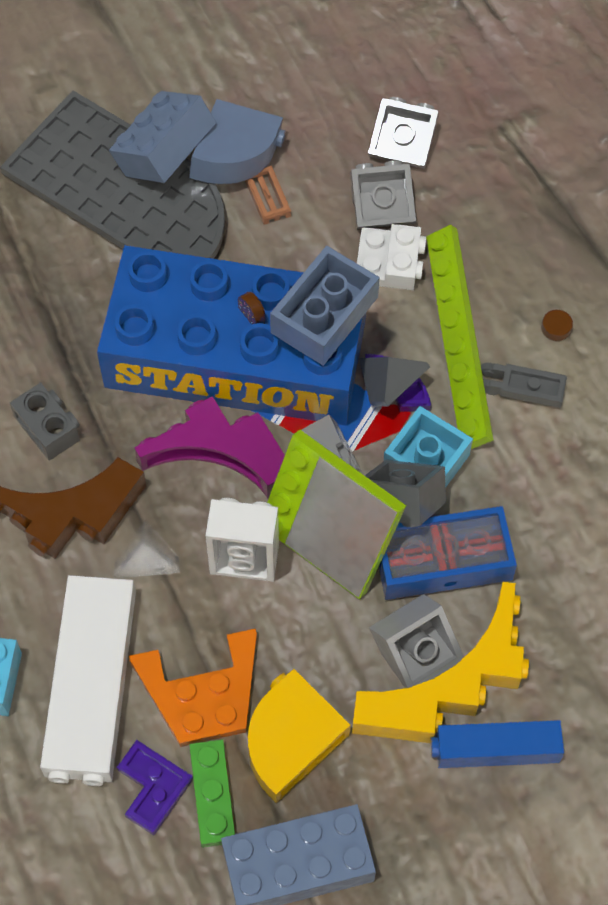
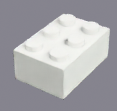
(242, 539)

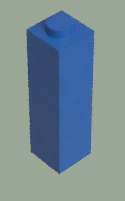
(498, 744)

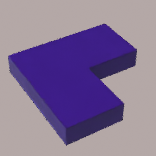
(161, 783)

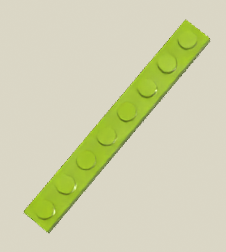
(459, 336)

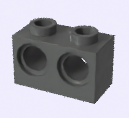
(41, 423)

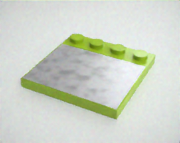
(333, 514)

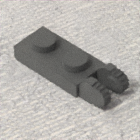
(524, 384)

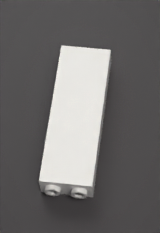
(88, 680)

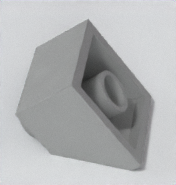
(417, 641)

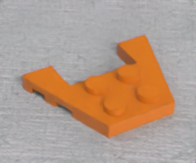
(206, 703)

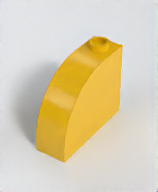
(291, 734)

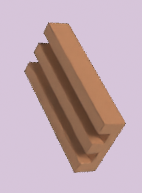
(274, 213)

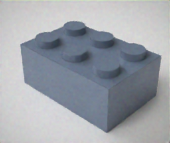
(162, 136)
(324, 305)

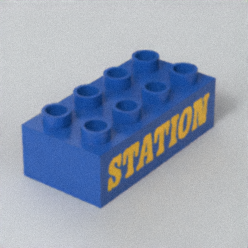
(182, 337)

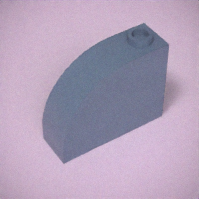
(236, 145)

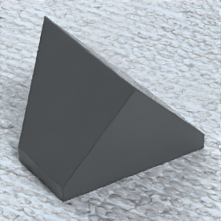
(389, 377)

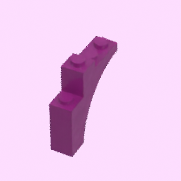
(208, 437)

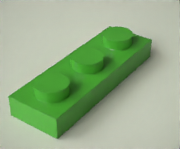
(211, 792)

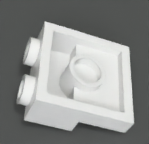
(392, 255)

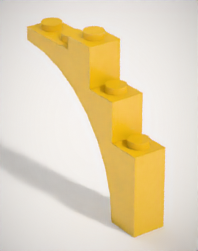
(416, 710)

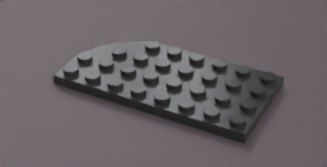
(74, 171)

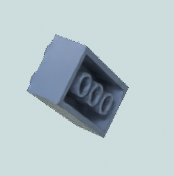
(299, 858)

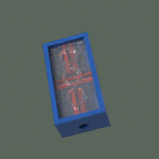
(448, 554)

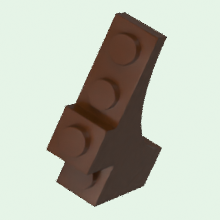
(89, 508)

